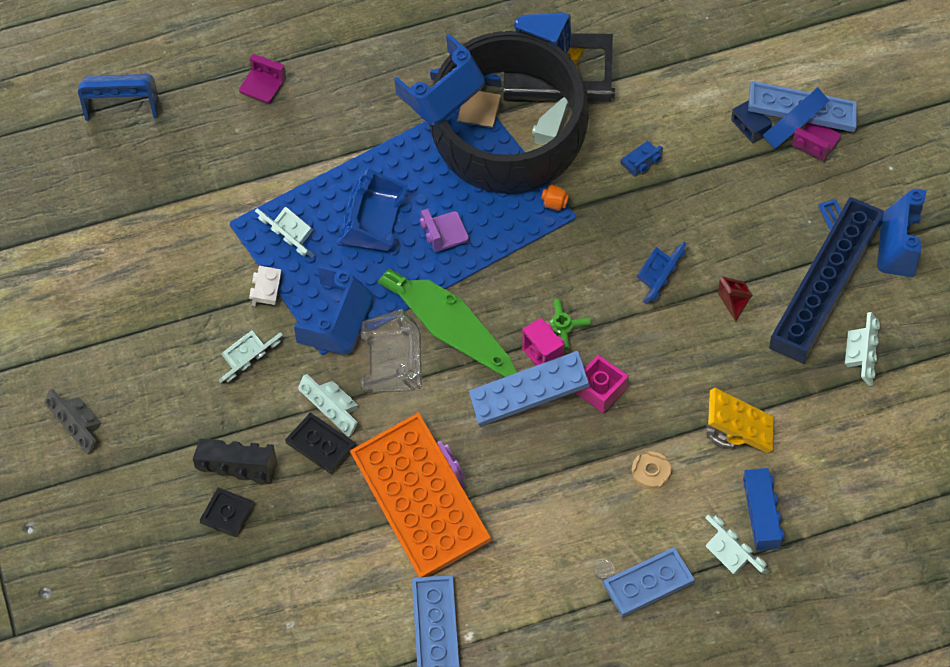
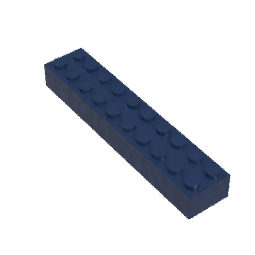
(826, 280)

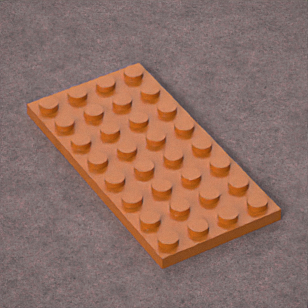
(420, 496)

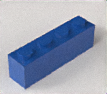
(762, 509)

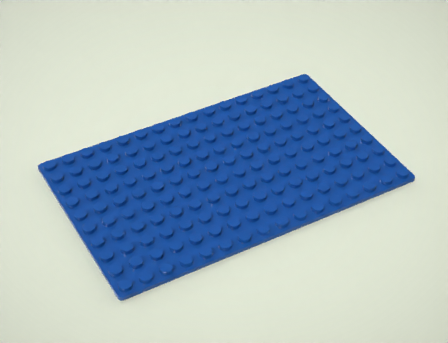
(494, 223)

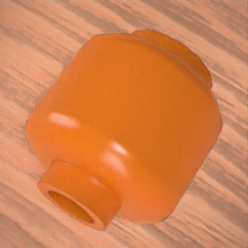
(555, 197)

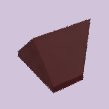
(734, 295)

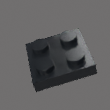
(226, 512)

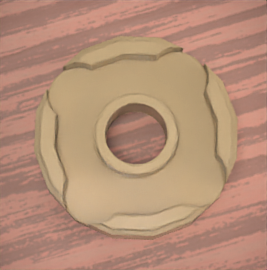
(651, 480)

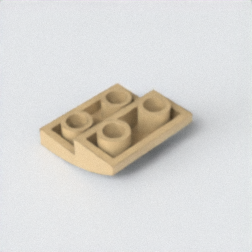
(480, 109)

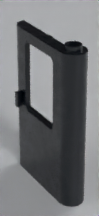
(532, 88)

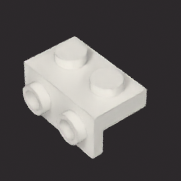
(266, 285)

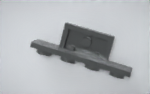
(75, 418)

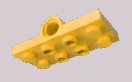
(740, 421)

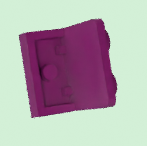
(263, 79)
(815, 140)

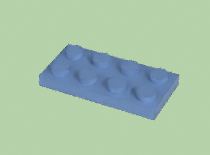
(648, 582)

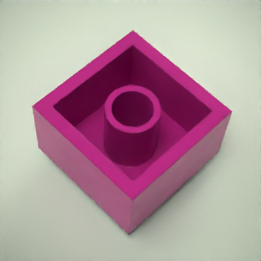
(541, 342)
(605, 384)

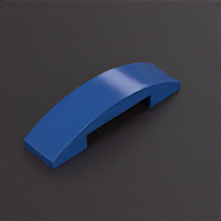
(796, 118)

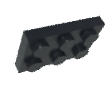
(320, 443)

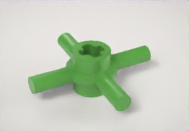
(563, 324)

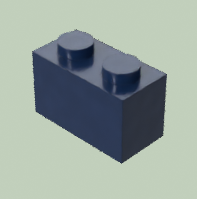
(751, 124)

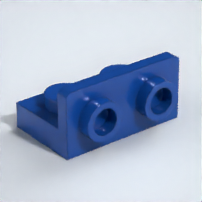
(642, 158)

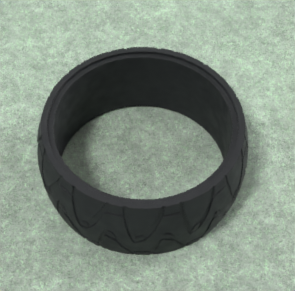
(533, 169)

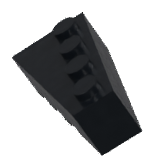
(236, 460)

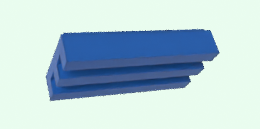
(827, 204)

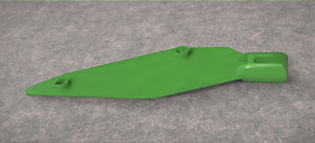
(449, 320)

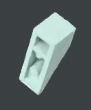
(550, 123)

